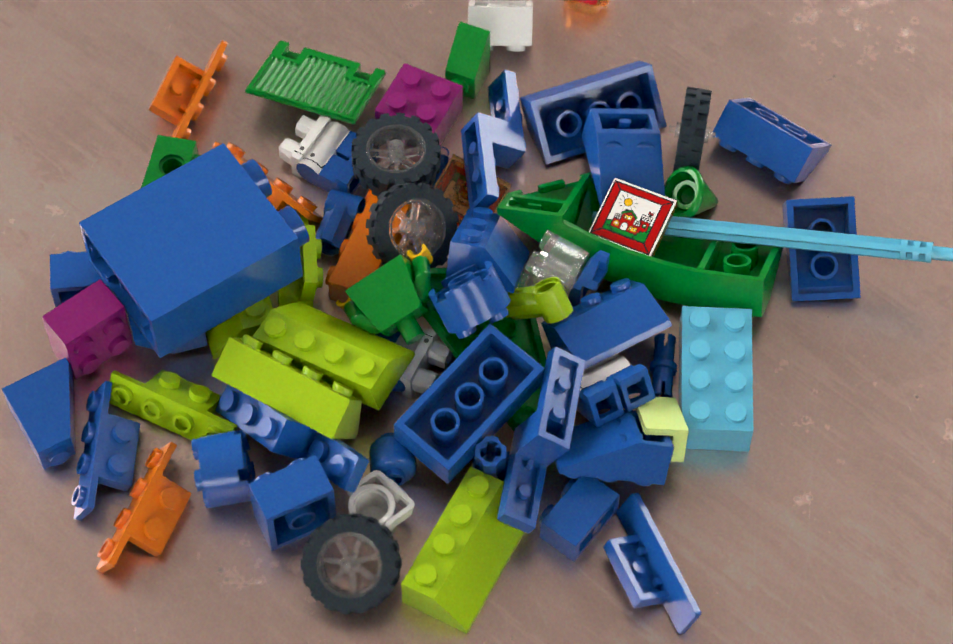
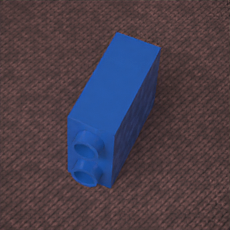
(195, 247)

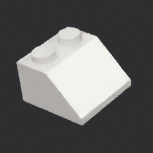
(506, 20)

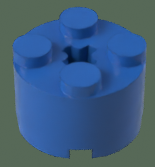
(470, 299)
(223, 468)

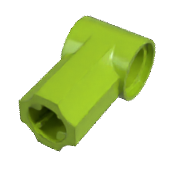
(543, 300)

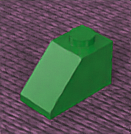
(469, 59)

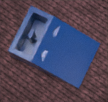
(624, 147)
(617, 452)

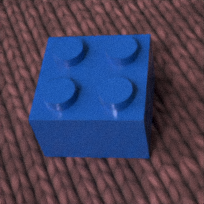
(292, 501)

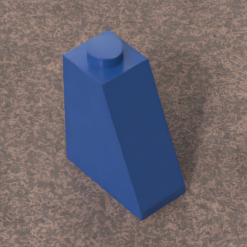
(46, 412)

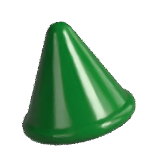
(690, 192)

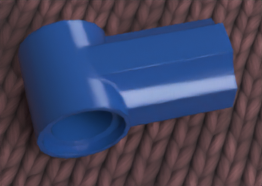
(338, 219)
(491, 457)

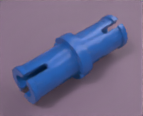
(663, 365)

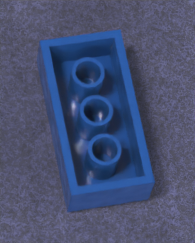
(468, 403)

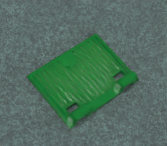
(316, 83)

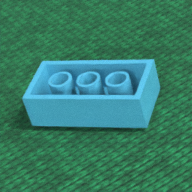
(716, 377)

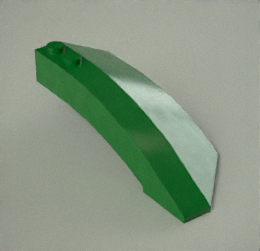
(679, 272)

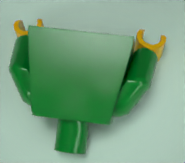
(392, 297)

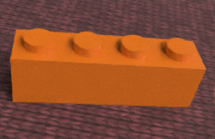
(356, 255)

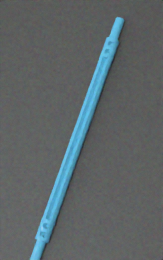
(806, 239)

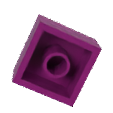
(423, 96)
(88, 329)

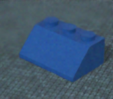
(769, 140)
(484, 238)
(608, 322)

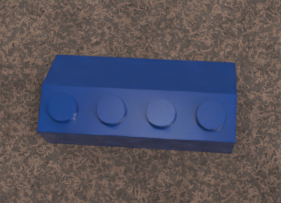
(560, 113)

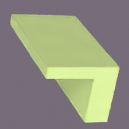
(665, 418)

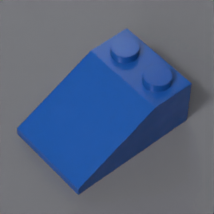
(818, 273)

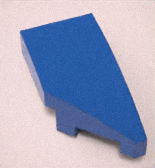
(590, 277)

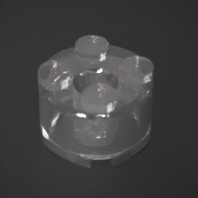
(557, 259)

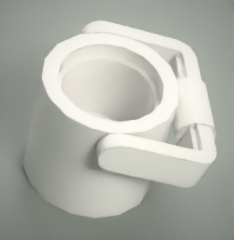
(379, 500)

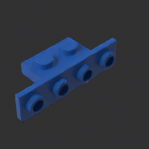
(107, 452)
(648, 567)

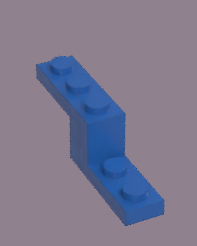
(493, 140)
(291, 438)
(541, 440)

